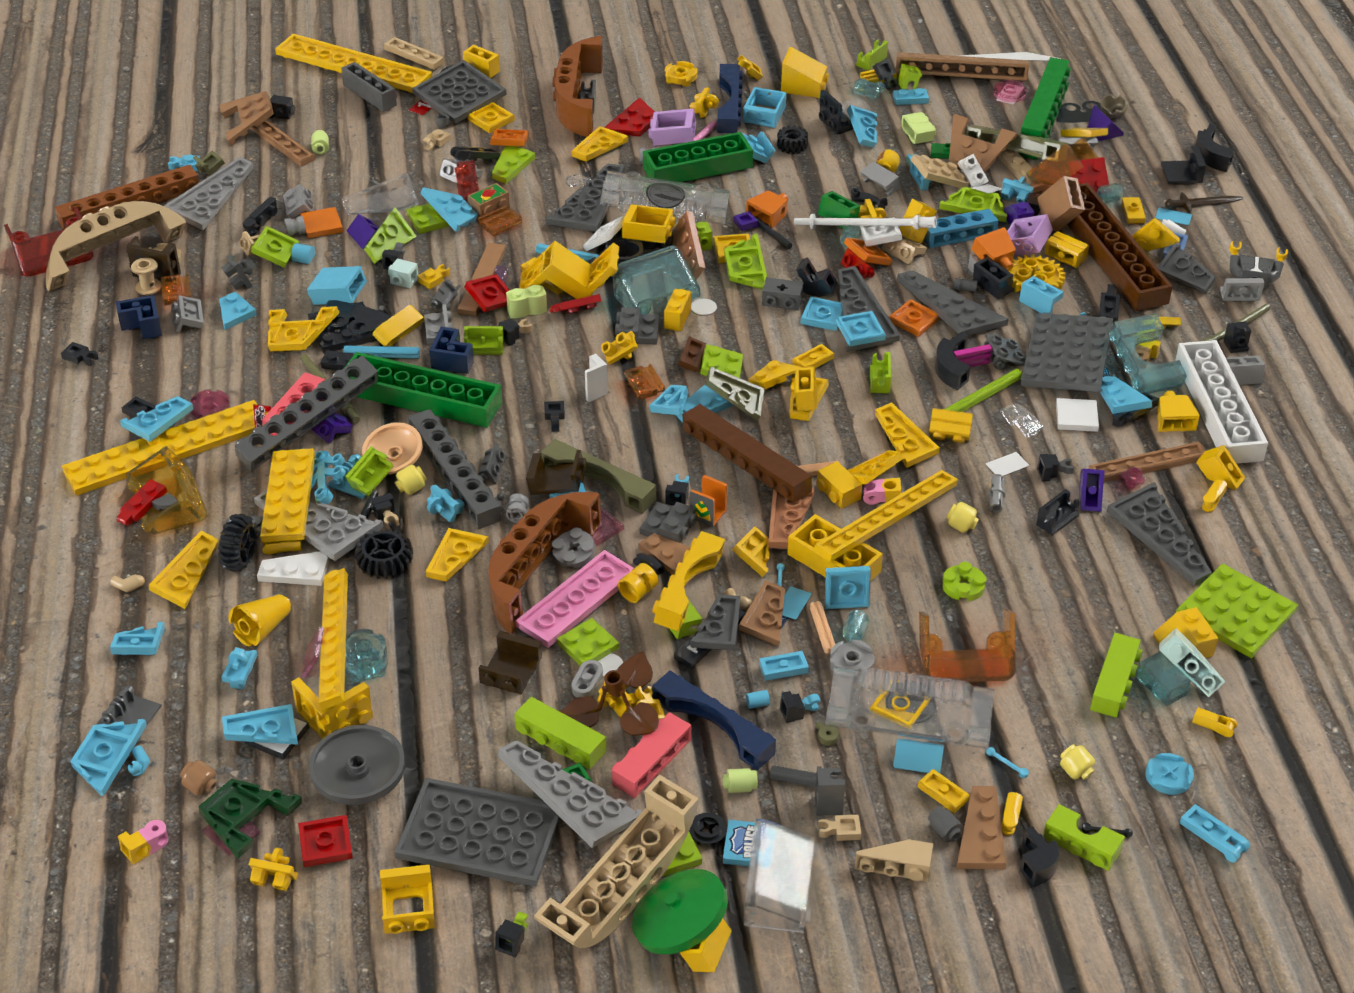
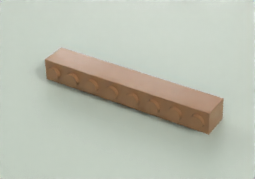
(965, 66)

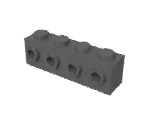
(369, 86)

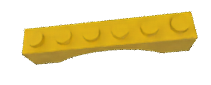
(673, 603)

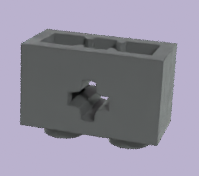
(782, 293)

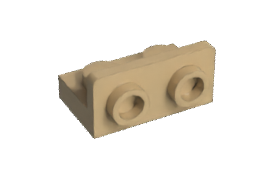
(904, 249)

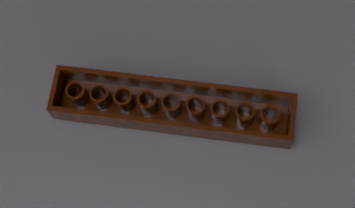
(1119, 254)

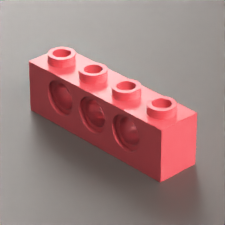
(304, 384)

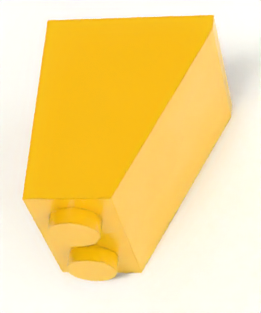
(803, 74)

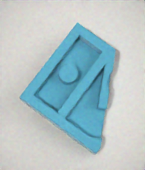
(235, 310)
(670, 401)
(138, 641)

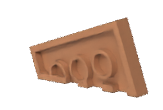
(687, 241)
(786, 518)

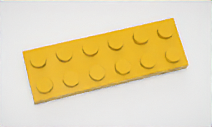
(288, 495)

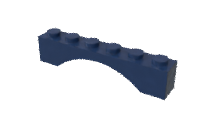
(730, 113)
(679, 695)

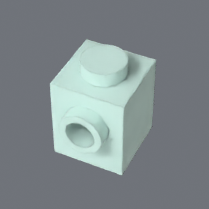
(403, 273)

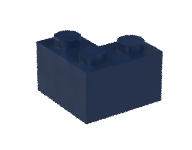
(141, 314)
(449, 353)

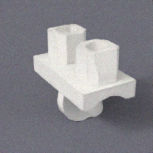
(972, 171)

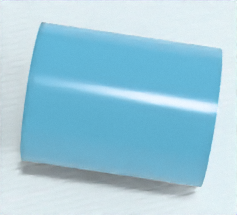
(757, 699)

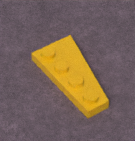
(185, 571)

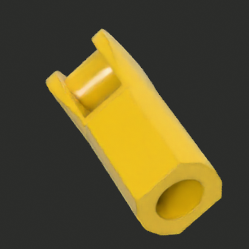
(1214, 495)
(281, 546)
(1215, 722)
(1011, 813)

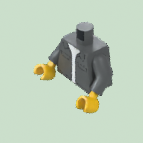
(1256, 267)

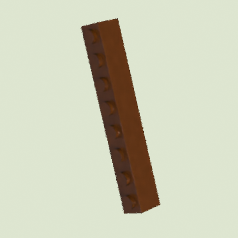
(747, 453)

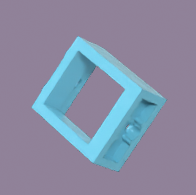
(760, 115)

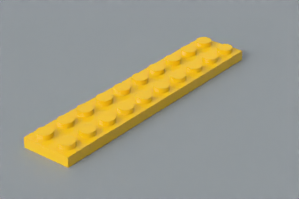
(335, 57)
(183, 440)

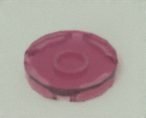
(1010, 91)
(209, 402)

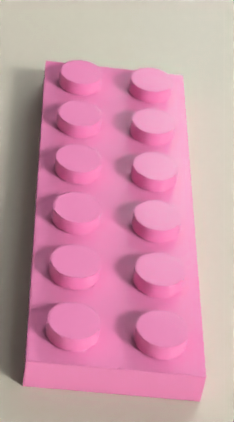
(574, 599)

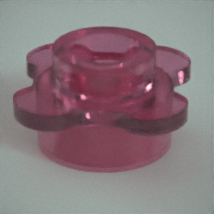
(1133, 472)

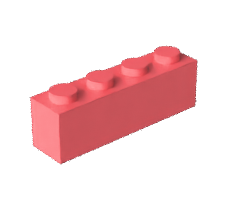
(651, 755)

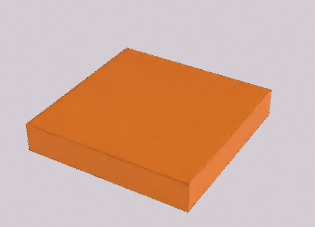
(509, 137)
(322, 222)
(868, 254)
(914, 317)

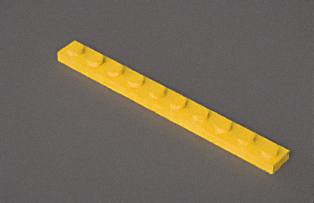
(885, 515)
(334, 639)

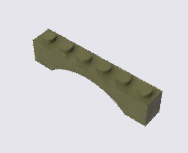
(1023, 143)
(634, 491)

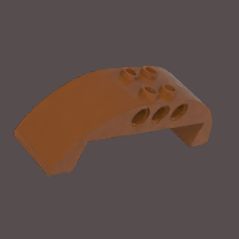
(579, 58)
(531, 543)

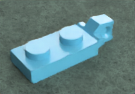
(918, 177)

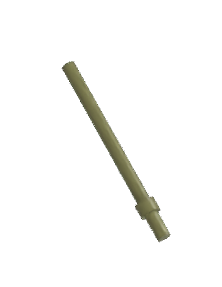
(1248, 318)
(348, 409)

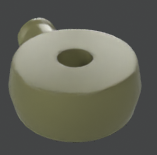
(827, 734)

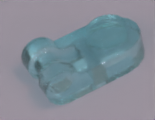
(868, 88)

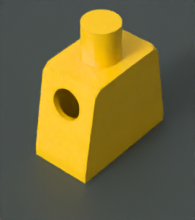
(1176, 413)

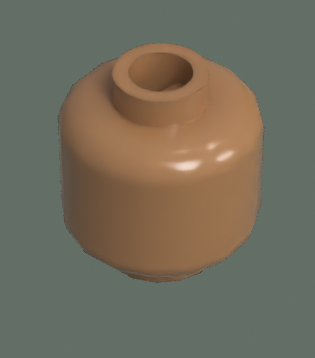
(198, 777)

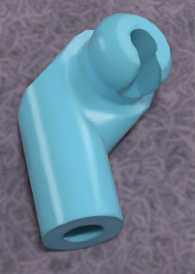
(141, 763)

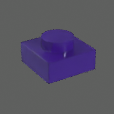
(745, 221)

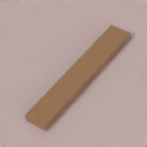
(283, 143)
(490, 259)
(1151, 461)

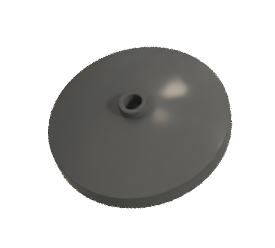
(357, 764)

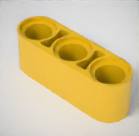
(398, 326)

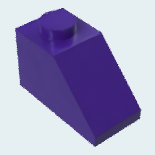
(1018, 211)
(1091, 489)

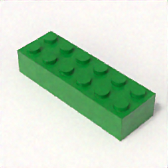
(699, 158)

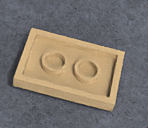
(939, 171)

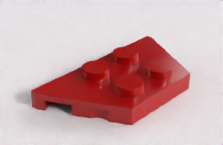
(633, 120)

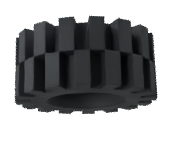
(792, 139)

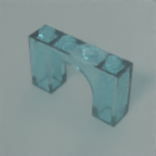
(1144, 375)

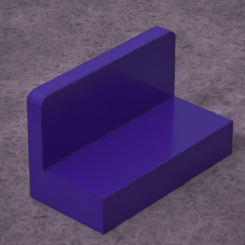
(362, 230)

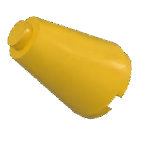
(258, 618)

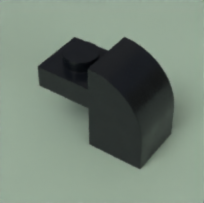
(814, 282)
(1041, 857)

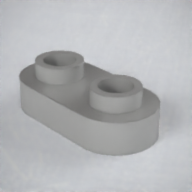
(584, 683)

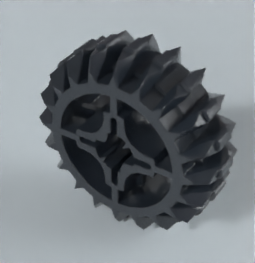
(237, 542)
(384, 553)

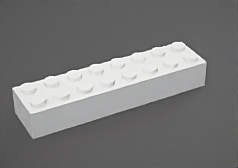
(1221, 401)

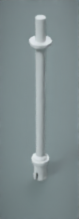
(917, 221)

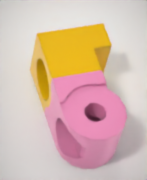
(881, 490)
(144, 841)

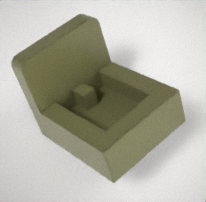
(209, 163)

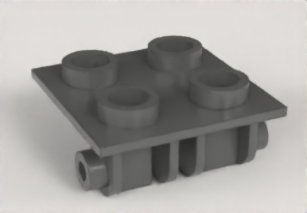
(1003, 351)
(129, 708)

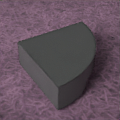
(164, 502)

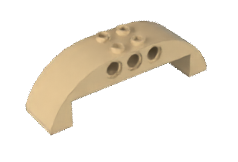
(107, 227)
(626, 869)

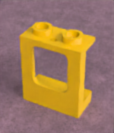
(403, 884)

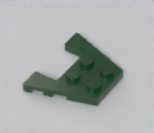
(236, 805)

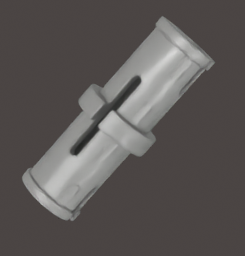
(997, 493)

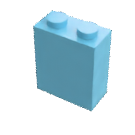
(337, 284)

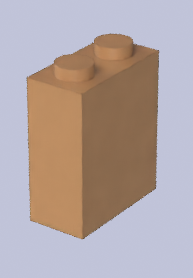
(1062, 202)

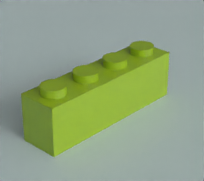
(1116, 675)
(560, 732)

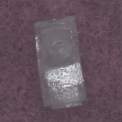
(1020, 416)

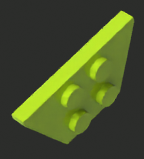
(972, 200)
(746, 263)

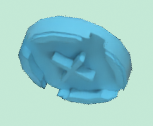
(1169, 774)

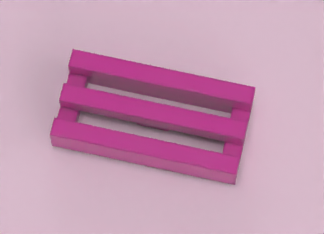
(973, 359)

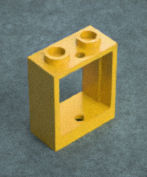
(648, 223)

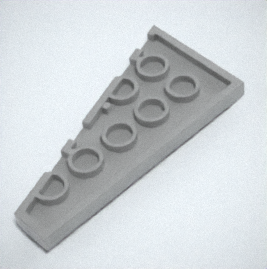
(206, 198)
(332, 528)
(570, 796)

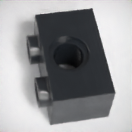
(993, 277)

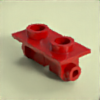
(851, 259)

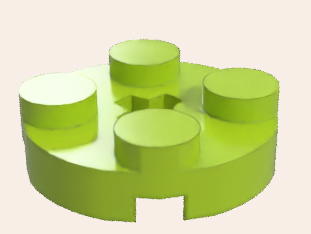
(968, 573)

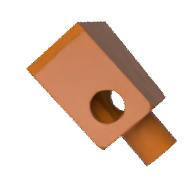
(768, 207)
(996, 246)

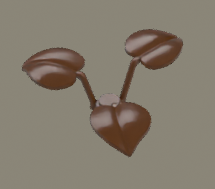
(638, 720)

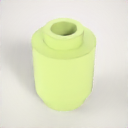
(320, 142)
(740, 780)

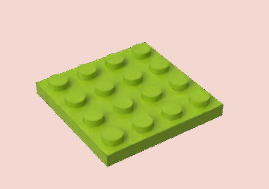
(1240, 609)

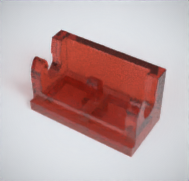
(466, 178)

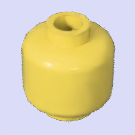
(410, 479)
(962, 517)
(1077, 762)

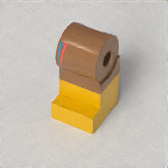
(1148, 350)

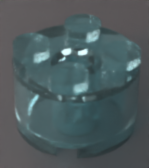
(365, 655)

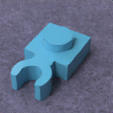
(176, 162)

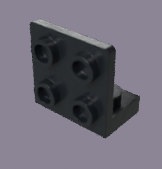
(832, 114)
(1187, 171)

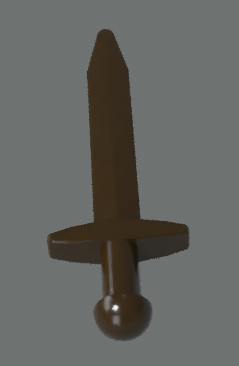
(1187, 203)

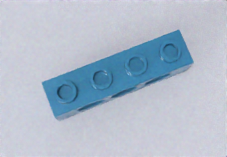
(961, 228)

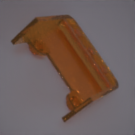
(1062, 163)
(988, 664)

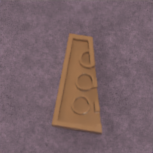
(982, 835)

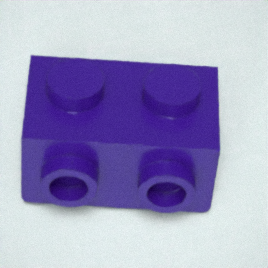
(333, 424)

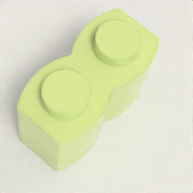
(918, 127)
(526, 301)

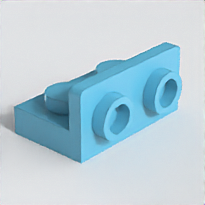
(761, 146)

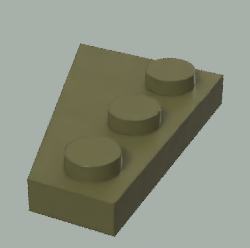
(737, 391)

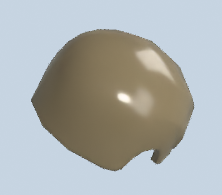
(1114, 107)

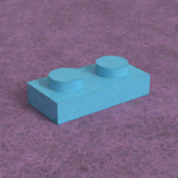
(912, 96)
(783, 665)

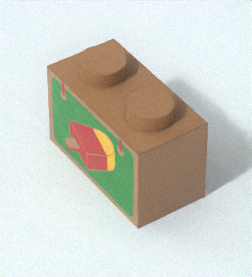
(488, 199)

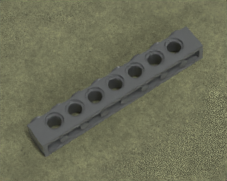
(253, 456)
(456, 470)

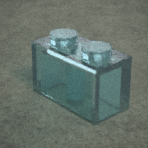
(1163, 678)

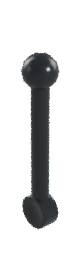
(1087, 828)

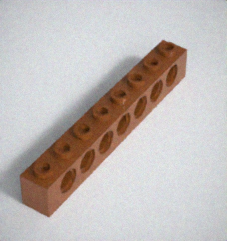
(151, 189)

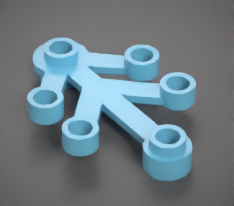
(323, 460)

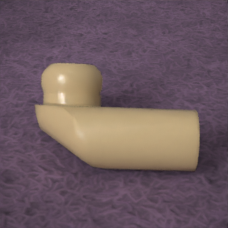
(128, 584)
(745, 602)

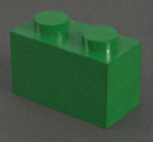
(836, 206)

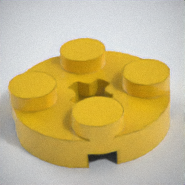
(681, 73)

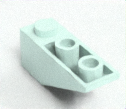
(1191, 662)

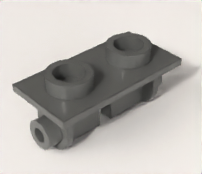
(444, 295)
(492, 464)

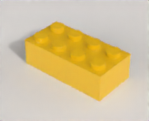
(815, 529)

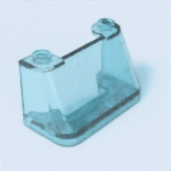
(653, 278)

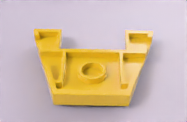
(296, 334)

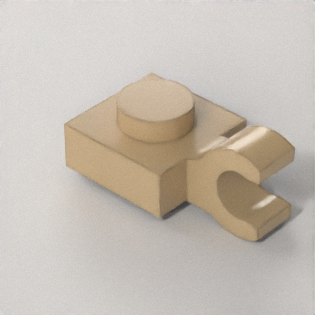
(436, 138)

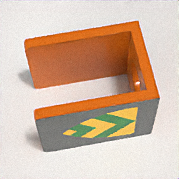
(712, 501)

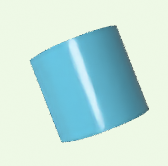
(302, 253)

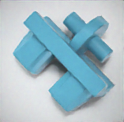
(1016, 188)
(443, 503)
(239, 667)

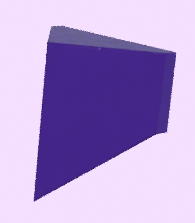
(1100, 120)

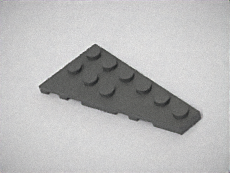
(583, 207)
(858, 298)
(951, 307)
(1159, 528)

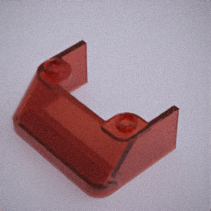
(34, 252)

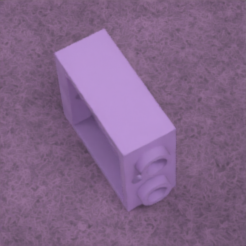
(675, 134)
(1030, 236)

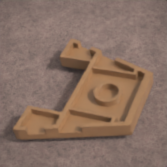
(252, 111)
(985, 152)

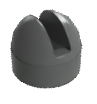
(442, 120)

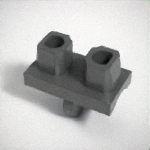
(241, 269)

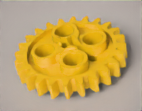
(1028, 266)

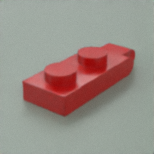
(574, 305)
(141, 502)

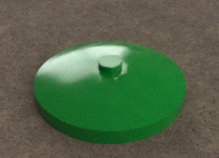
(680, 911)

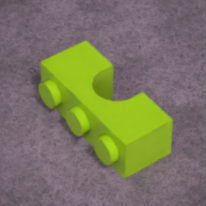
(1099, 848)

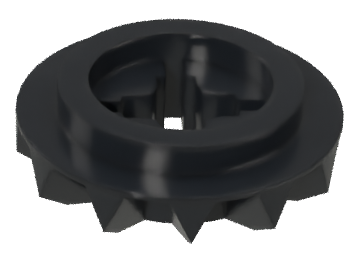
(711, 821)

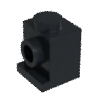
(282, 106)
(1237, 337)

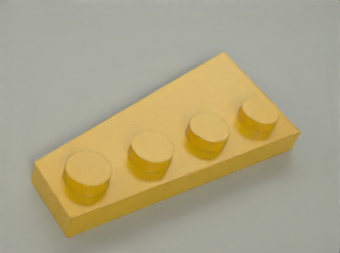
(905, 435)

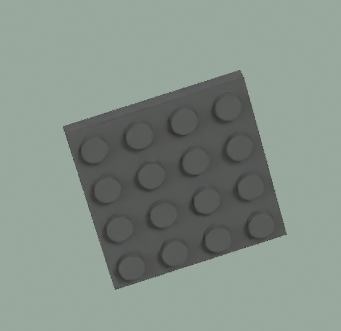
(459, 91)

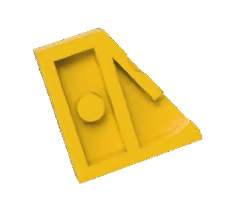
(1155, 236)
(773, 373)
(754, 550)

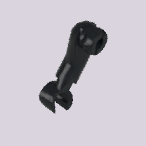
(859, 196)

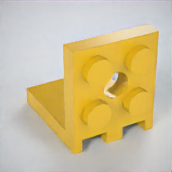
(334, 717)

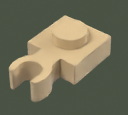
(844, 827)

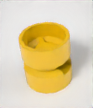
(638, 583)

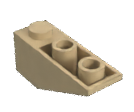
(900, 859)

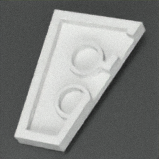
(295, 569)

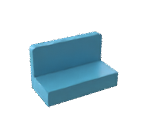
(1039, 295)
(918, 755)

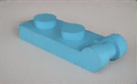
(1215, 833)

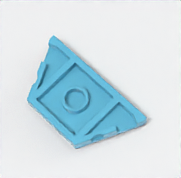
(450, 207)
(105, 752)

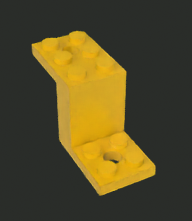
(570, 271)

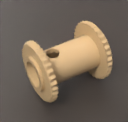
(144, 268)

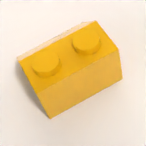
(1193, 627)

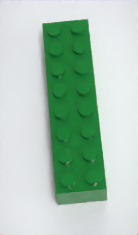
(1047, 101)
(426, 388)

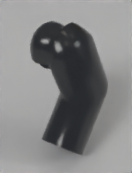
(649, 560)

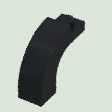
(1214, 155)
(947, 366)

